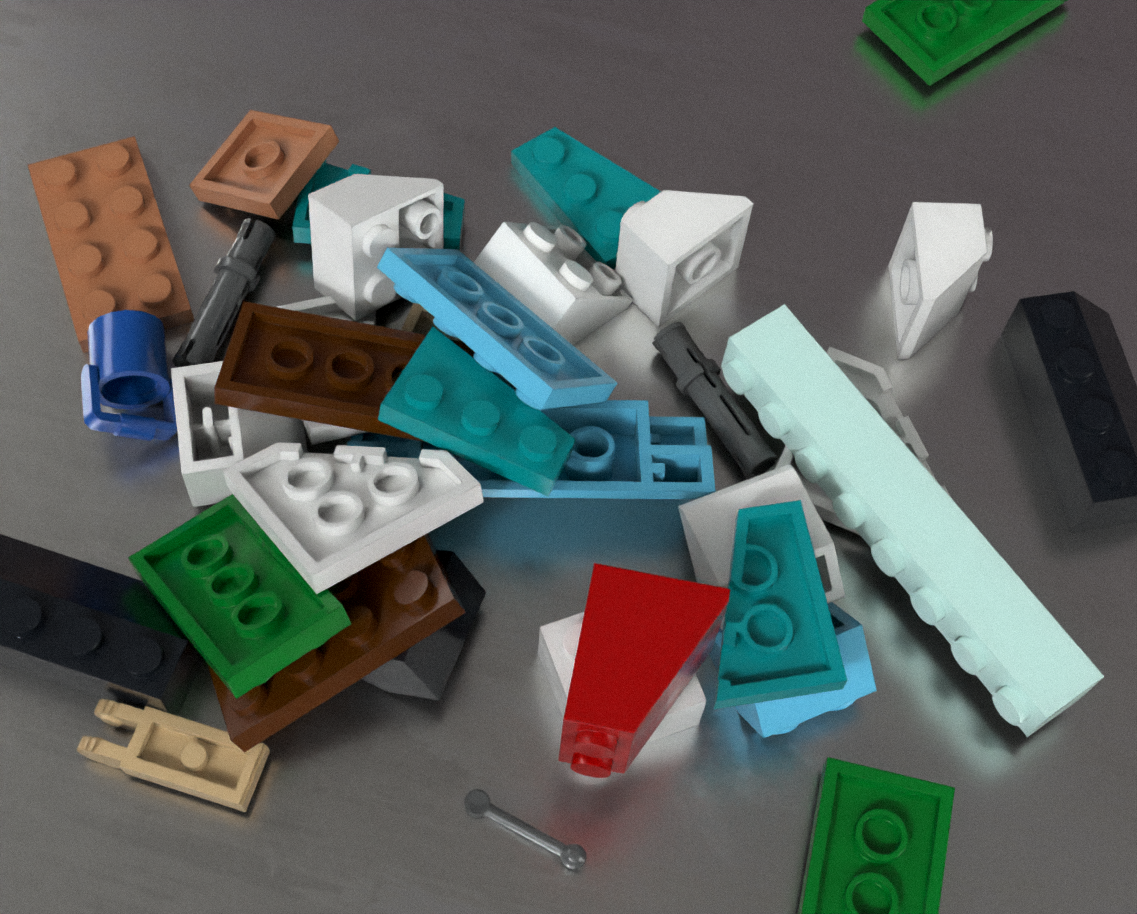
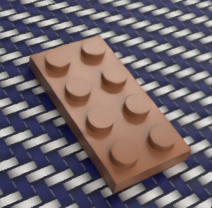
(108, 236)

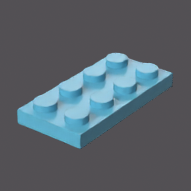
(496, 327)

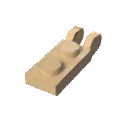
(178, 754)

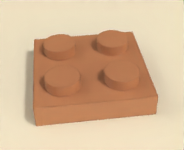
(264, 163)

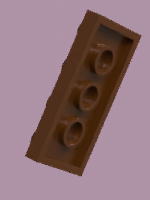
(314, 367)
(389, 611)

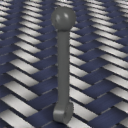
(478, 805)

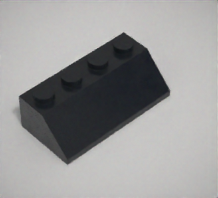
(1078, 404)
(90, 630)

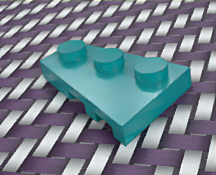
(475, 415)

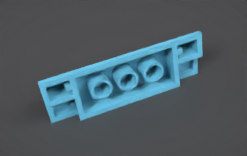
(615, 455)

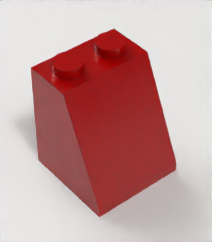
(632, 662)

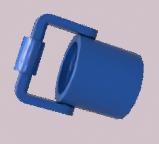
(128, 372)

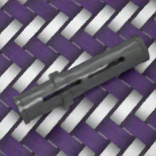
(233, 280)
(701, 381)

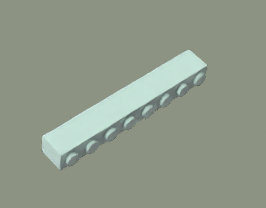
(908, 522)

